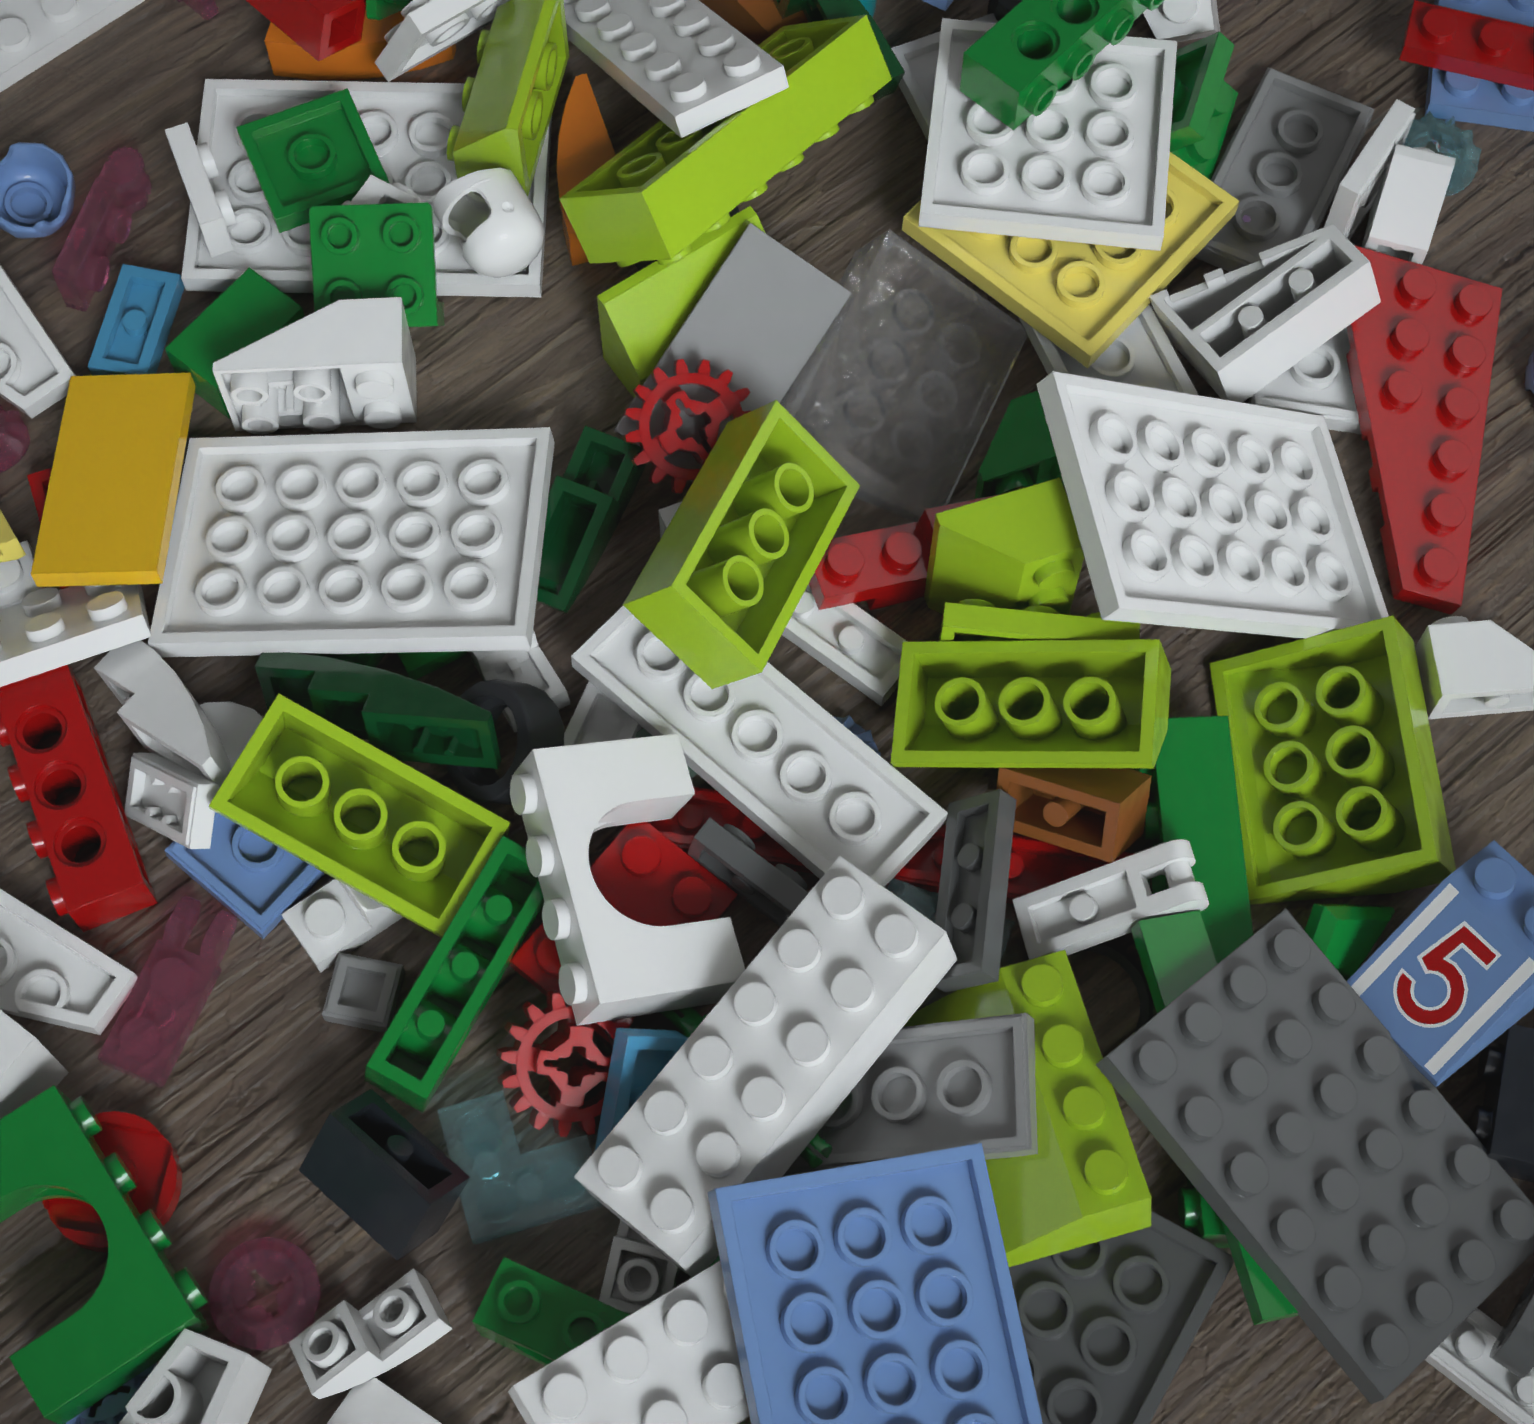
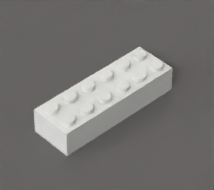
(769, 1061)

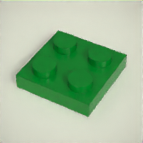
(310, 157)

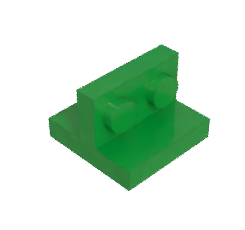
(1202, 102)

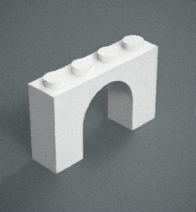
(606, 959)

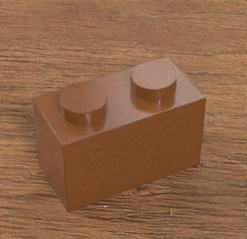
(1079, 808)

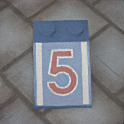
(1457, 965)

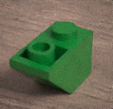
(1020, 450)

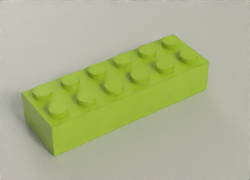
(674, 189)

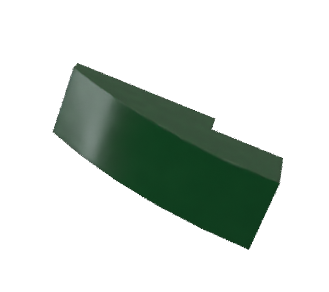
(584, 514)

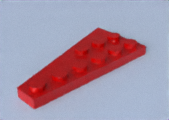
(1422, 403)

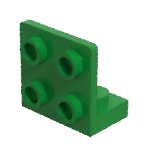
(376, 255)

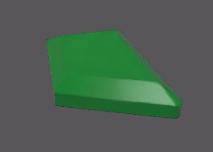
(1347, 932)

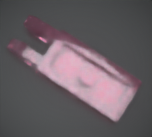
(99, 226)
(168, 996)

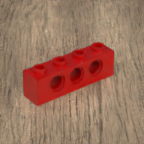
(116, 878)

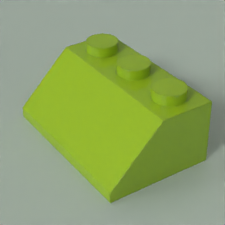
(513, 90)
(650, 306)
(1007, 551)

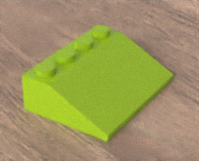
(1334, 766)
(1086, 1169)

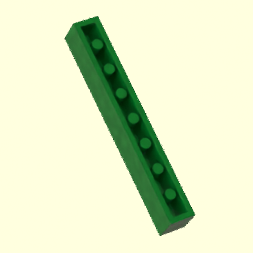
(1198, 802)

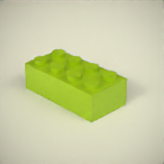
(743, 546)

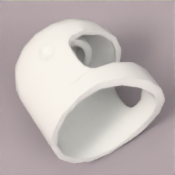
(503, 238)

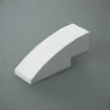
(163, 711)

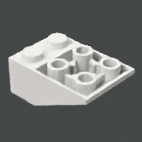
(325, 371)

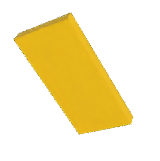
(114, 480)

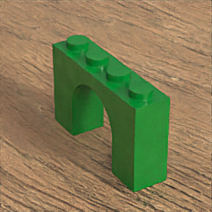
(141, 1298)

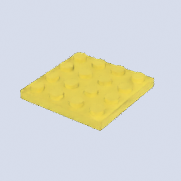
(1082, 291)

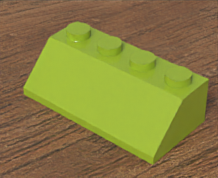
(1031, 704)
(359, 815)

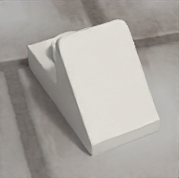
(336, 922)

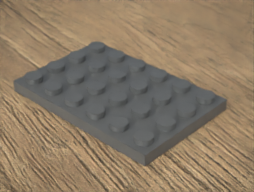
(1326, 1154)

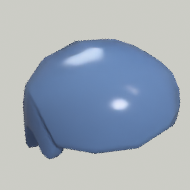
(35, 191)

